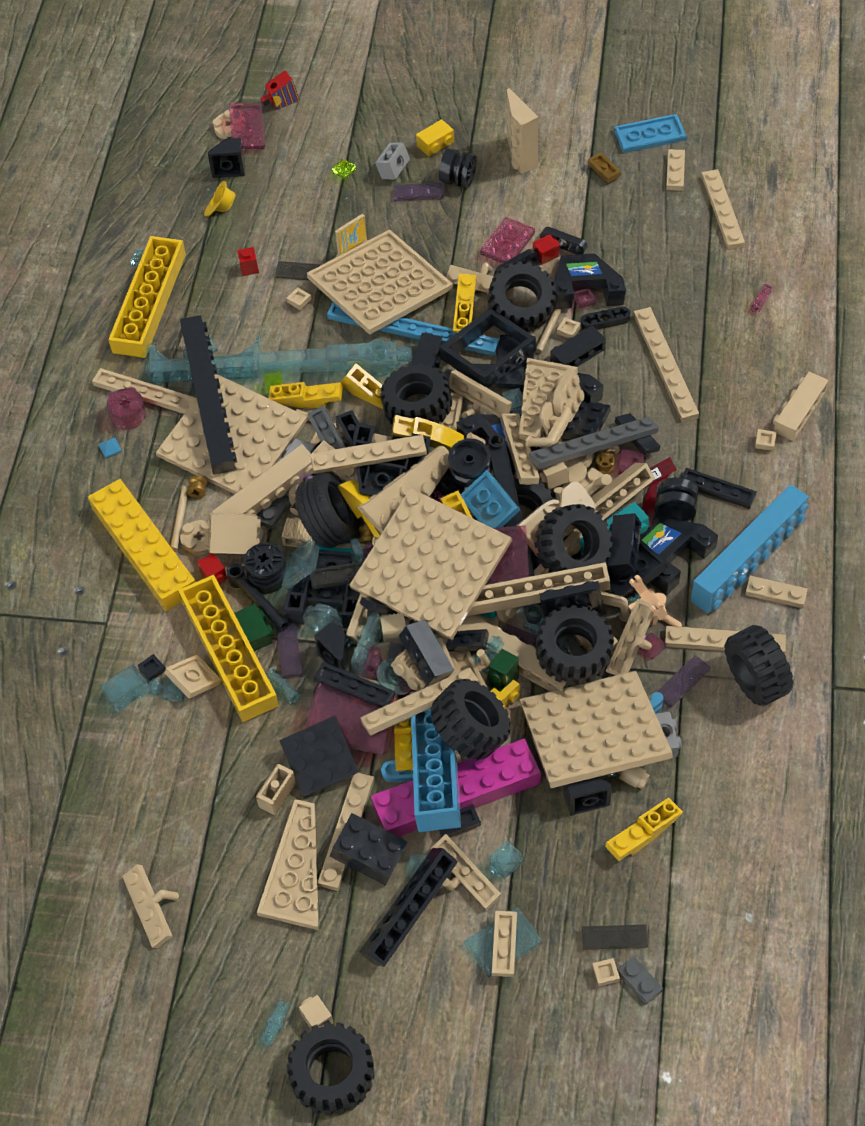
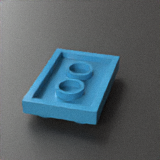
(489, 501)

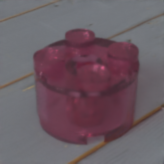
(126, 408)

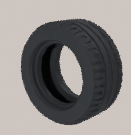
(325, 511)

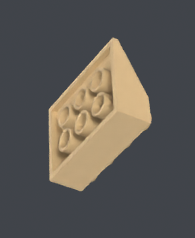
(521, 133)

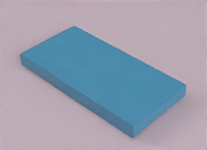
(650, 133)

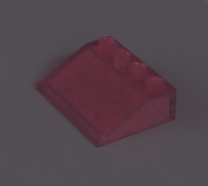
(348, 710)

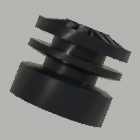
(457, 168)
(265, 567)

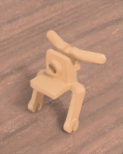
(657, 599)

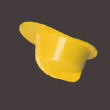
(221, 201)

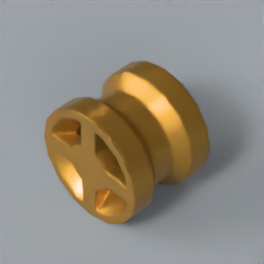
(605, 459)
(197, 487)
(366, 535)

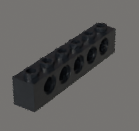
(408, 907)

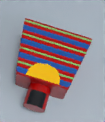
(280, 91)

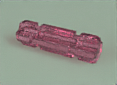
(761, 298)

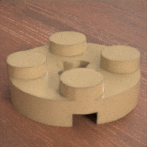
(220, 125)
(189, 534)

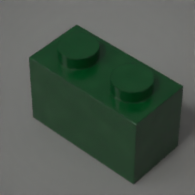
(254, 627)
(503, 670)

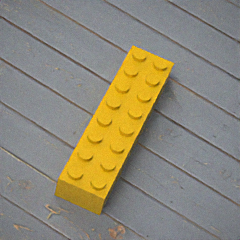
(147, 297)
(141, 543)
(228, 648)

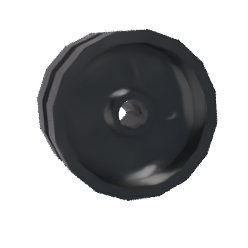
(468, 461)
(676, 499)

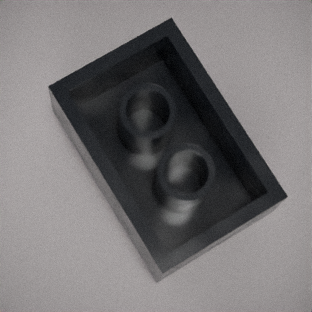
(368, 849)

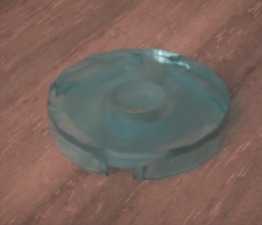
(320, 616)

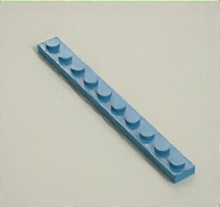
(414, 328)

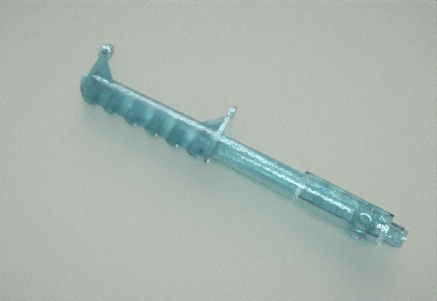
(252, 362)

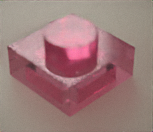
(584, 298)
(657, 646)

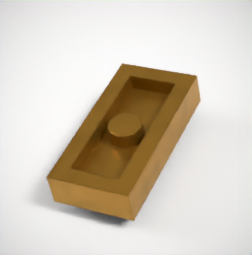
(604, 167)

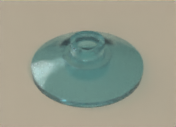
(386, 673)

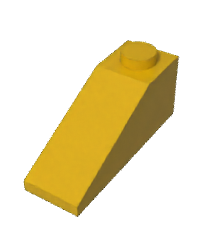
(363, 385)

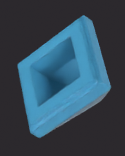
(110, 447)

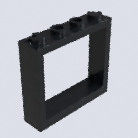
(488, 319)

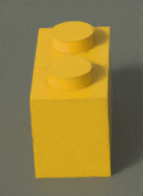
(435, 138)

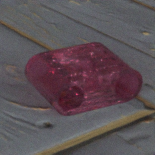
(628, 458)
(373, 661)

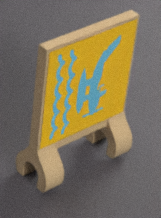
(351, 235)

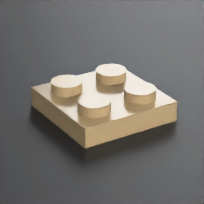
(192, 676)

